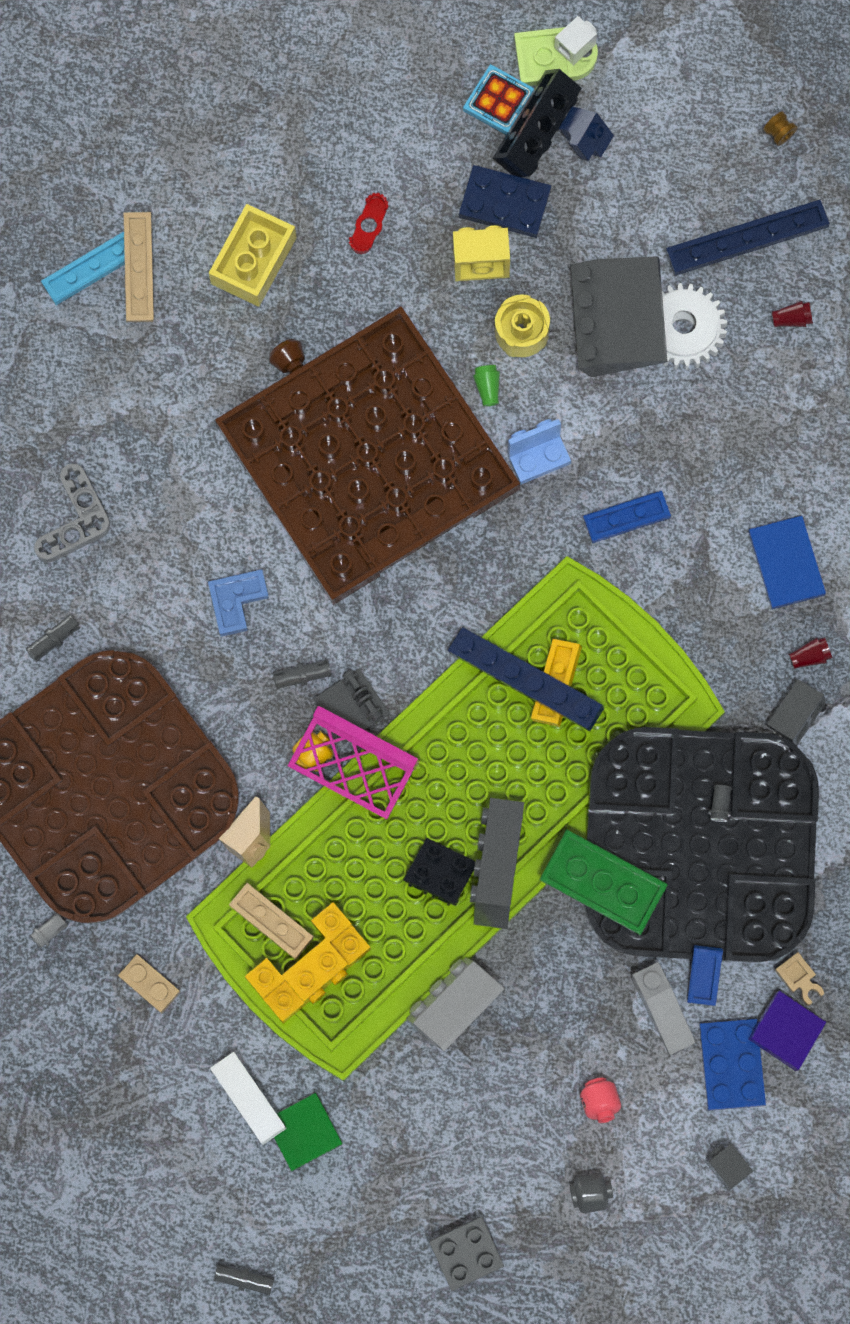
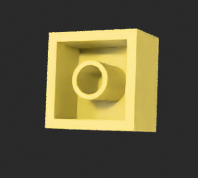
(481, 253)

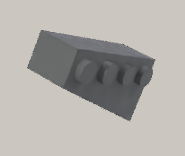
(498, 862)

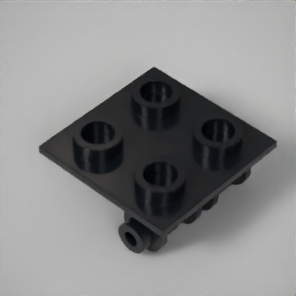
(440, 872)

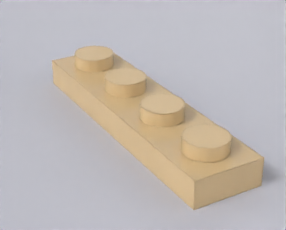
(138, 267)

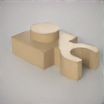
(797, 975)

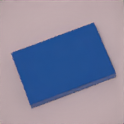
(787, 562)

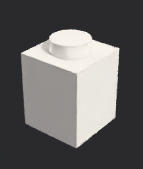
(576, 40)

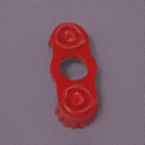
(375, 209)

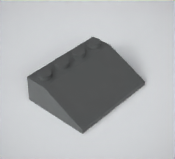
(618, 314)

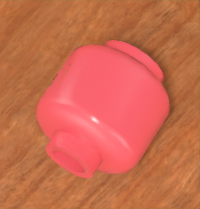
(600, 1100)

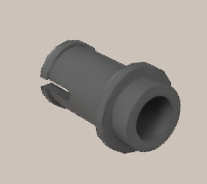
(720, 804)

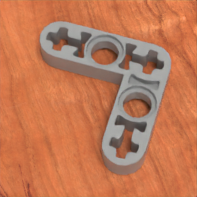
(86, 515)

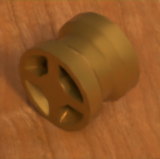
(780, 128)

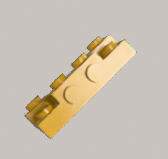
(314, 971)

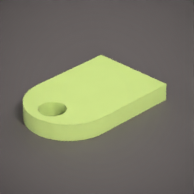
(537, 53)

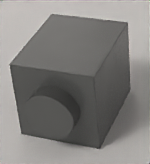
(728, 1166)

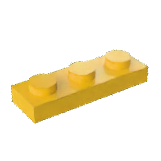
(562, 666)

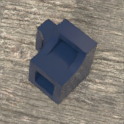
(586, 133)

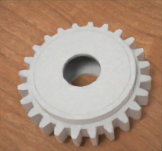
(707, 323)

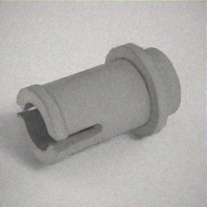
(48, 930)

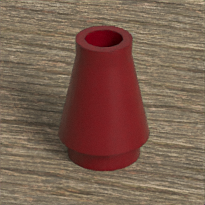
(794, 315)
(811, 654)

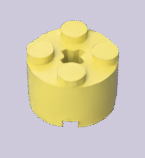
(518, 340)

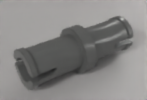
(52, 638)
(302, 674)
(243, 1279)

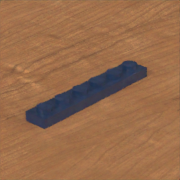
(747, 237)
(526, 679)

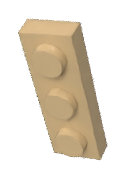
(271, 921)

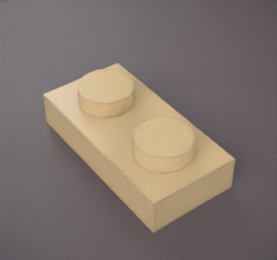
(149, 983)

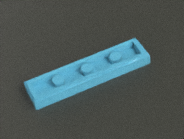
(86, 270)

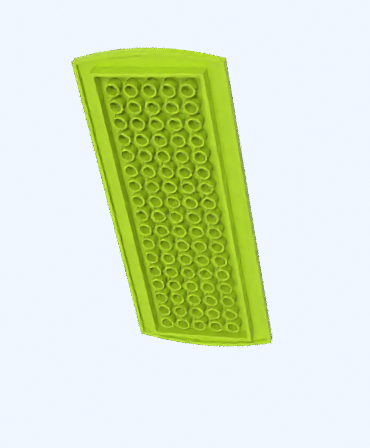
(471, 747)

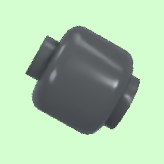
(591, 1193)

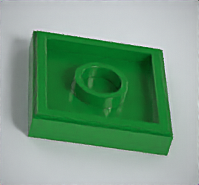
(307, 1133)

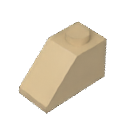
(249, 833)

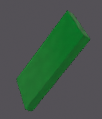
(603, 882)

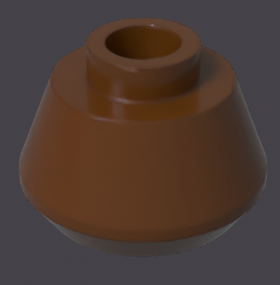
(287, 356)

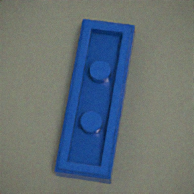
(627, 517)

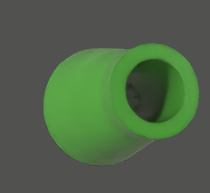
(487, 384)

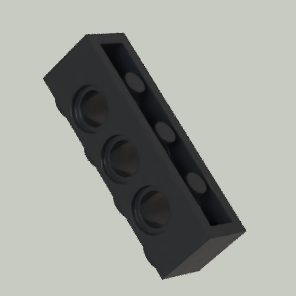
(512, 153)

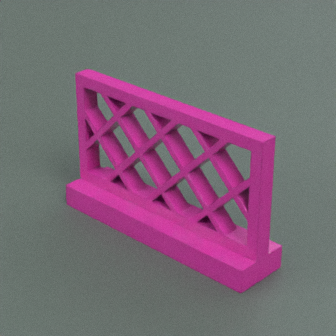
(365, 740)

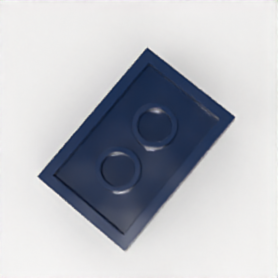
(505, 201)

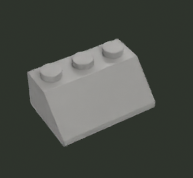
(454, 1003)

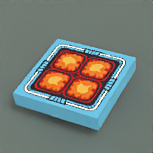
(498, 99)

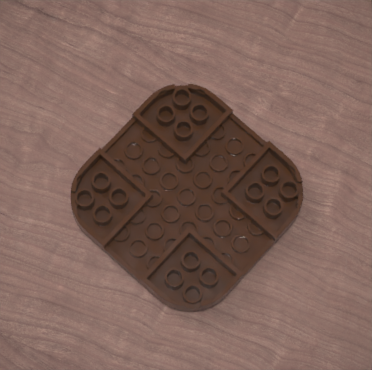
(108, 787)

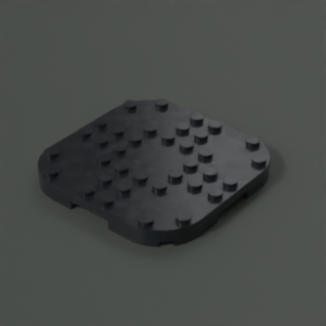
(728, 882)

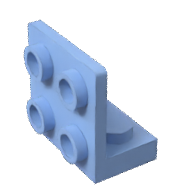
(537, 451)

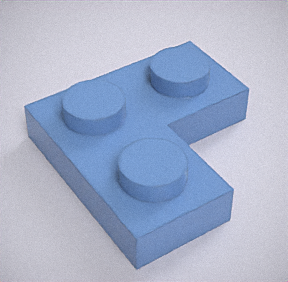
(230, 594)

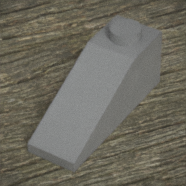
(663, 1008)

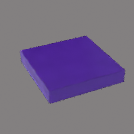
(787, 1031)

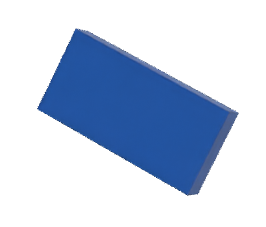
(704, 975)

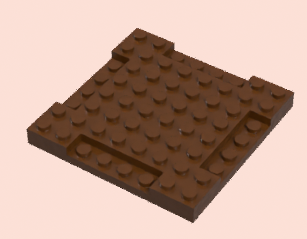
(367, 454)

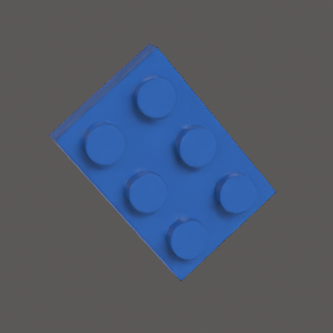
(731, 1065)

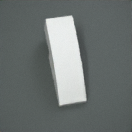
(248, 1098)

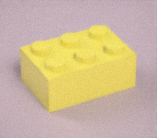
(252, 255)

